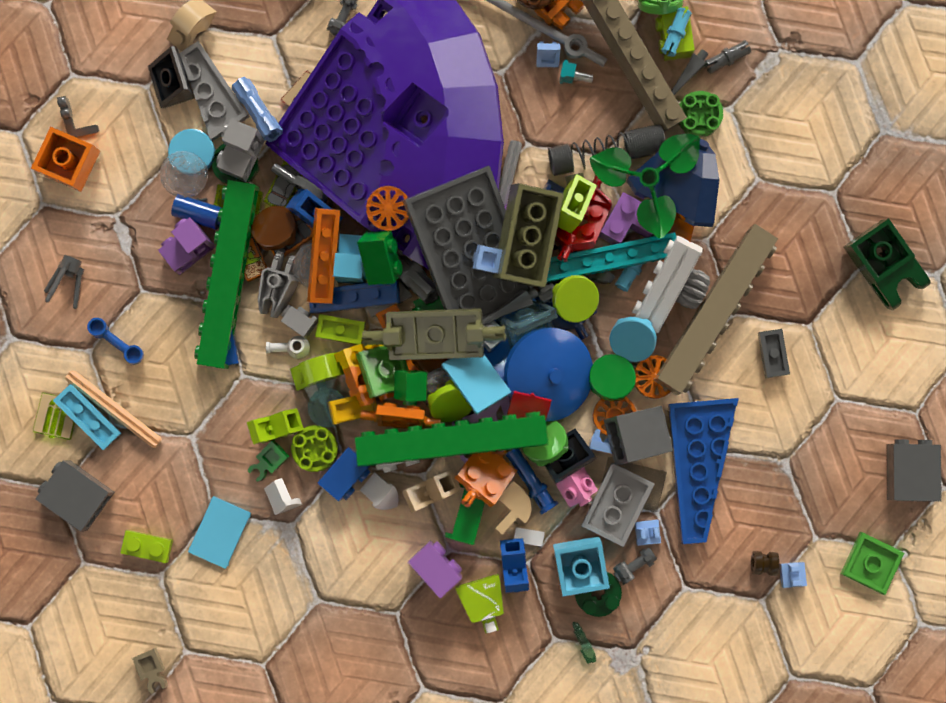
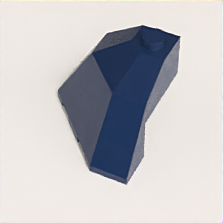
(691, 192)

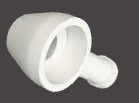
(288, 347)

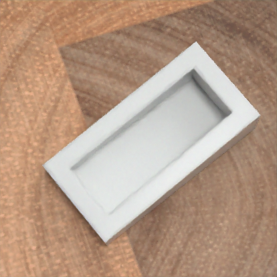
(529, 536)

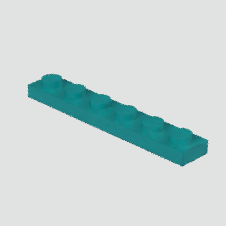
(609, 258)

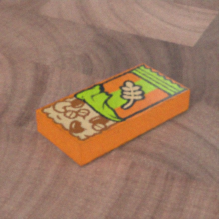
(255, 262)

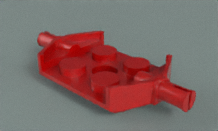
(586, 235)

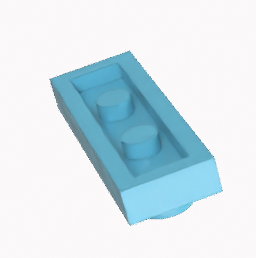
(87, 417)

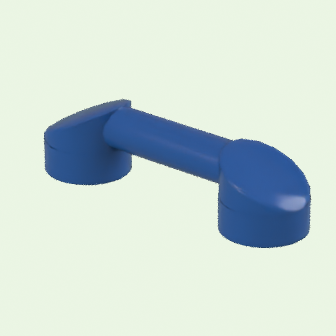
(99, 329)

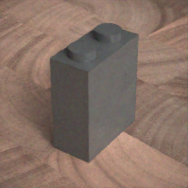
(638, 435)
(913, 471)
(74, 495)

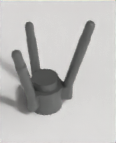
(67, 267)

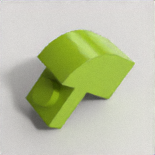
(316, 370)
(275, 426)

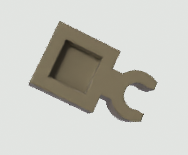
(148, 666)

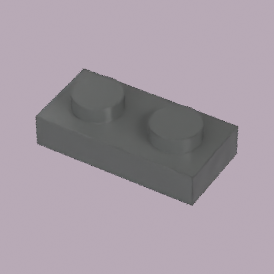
(773, 353)

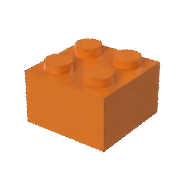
(65, 159)

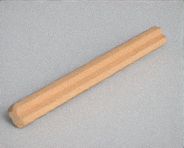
(113, 409)

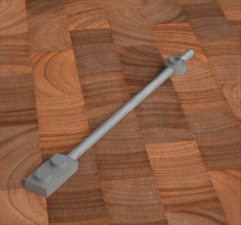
(568, 42)

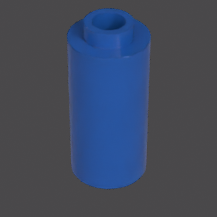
(199, 211)

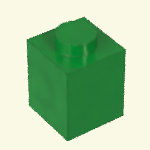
(410, 386)

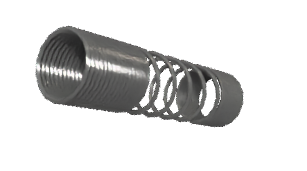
(637, 143)

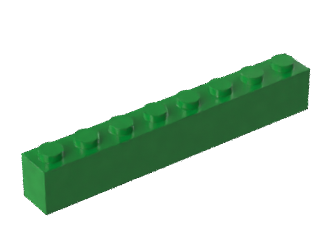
(227, 273)
(451, 440)

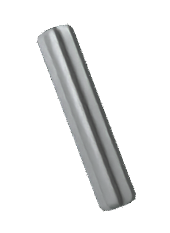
(509, 169)

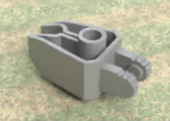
(276, 286)

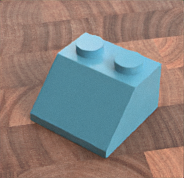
(581, 566)

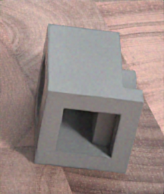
(298, 320)

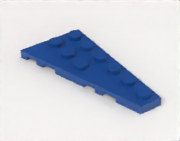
(699, 452)

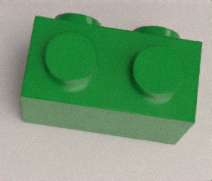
(380, 257)

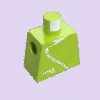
(482, 601)

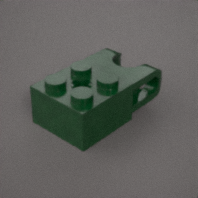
(891, 267)

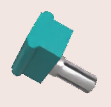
(569, 74)

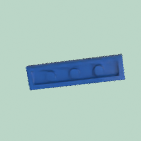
(359, 297)

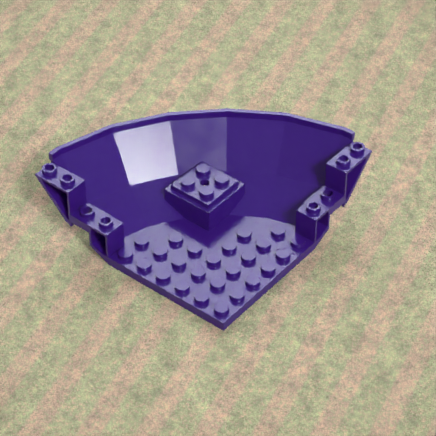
(364, 106)

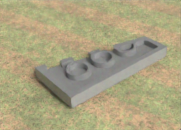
(211, 91)

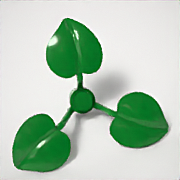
(659, 214)

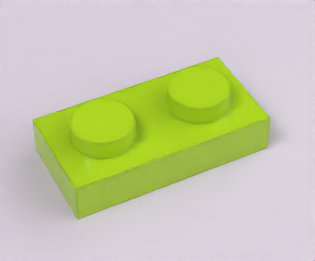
(340, 329)
(146, 546)

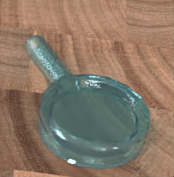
(318, 406)

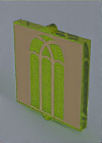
(52, 419)

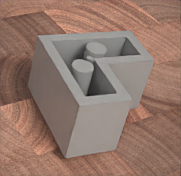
(241, 149)

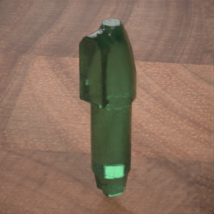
(586, 648)

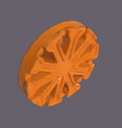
(387, 208)
(649, 377)
(610, 412)

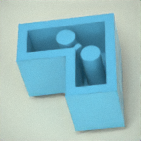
(348, 262)

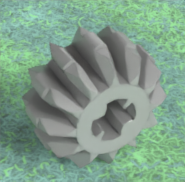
(694, 289)

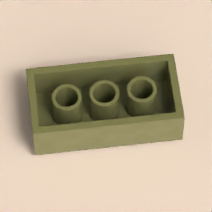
(528, 234)

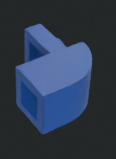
(514, 565)

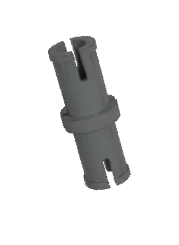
(727, 56)

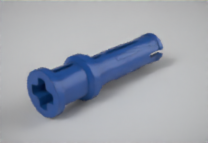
(537, 490)

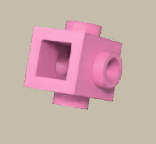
(577, 488)

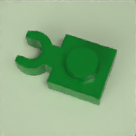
(270, 459)

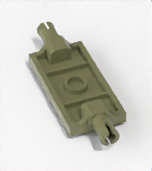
(434, 334)

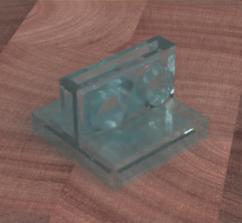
(526, 320)

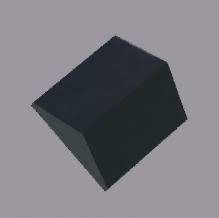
(170, 79)
(574, 459)

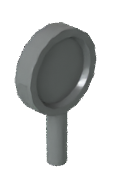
(299, 182)

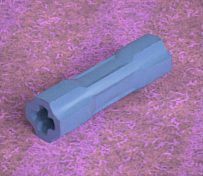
(264, 121)

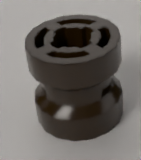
(765, 563)

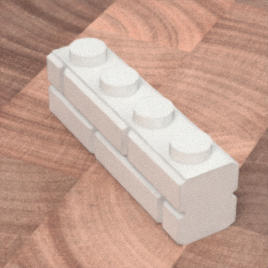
(668, 282)

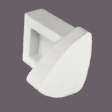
(380, 493)
(280, 498)

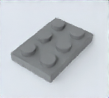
(617, 504)

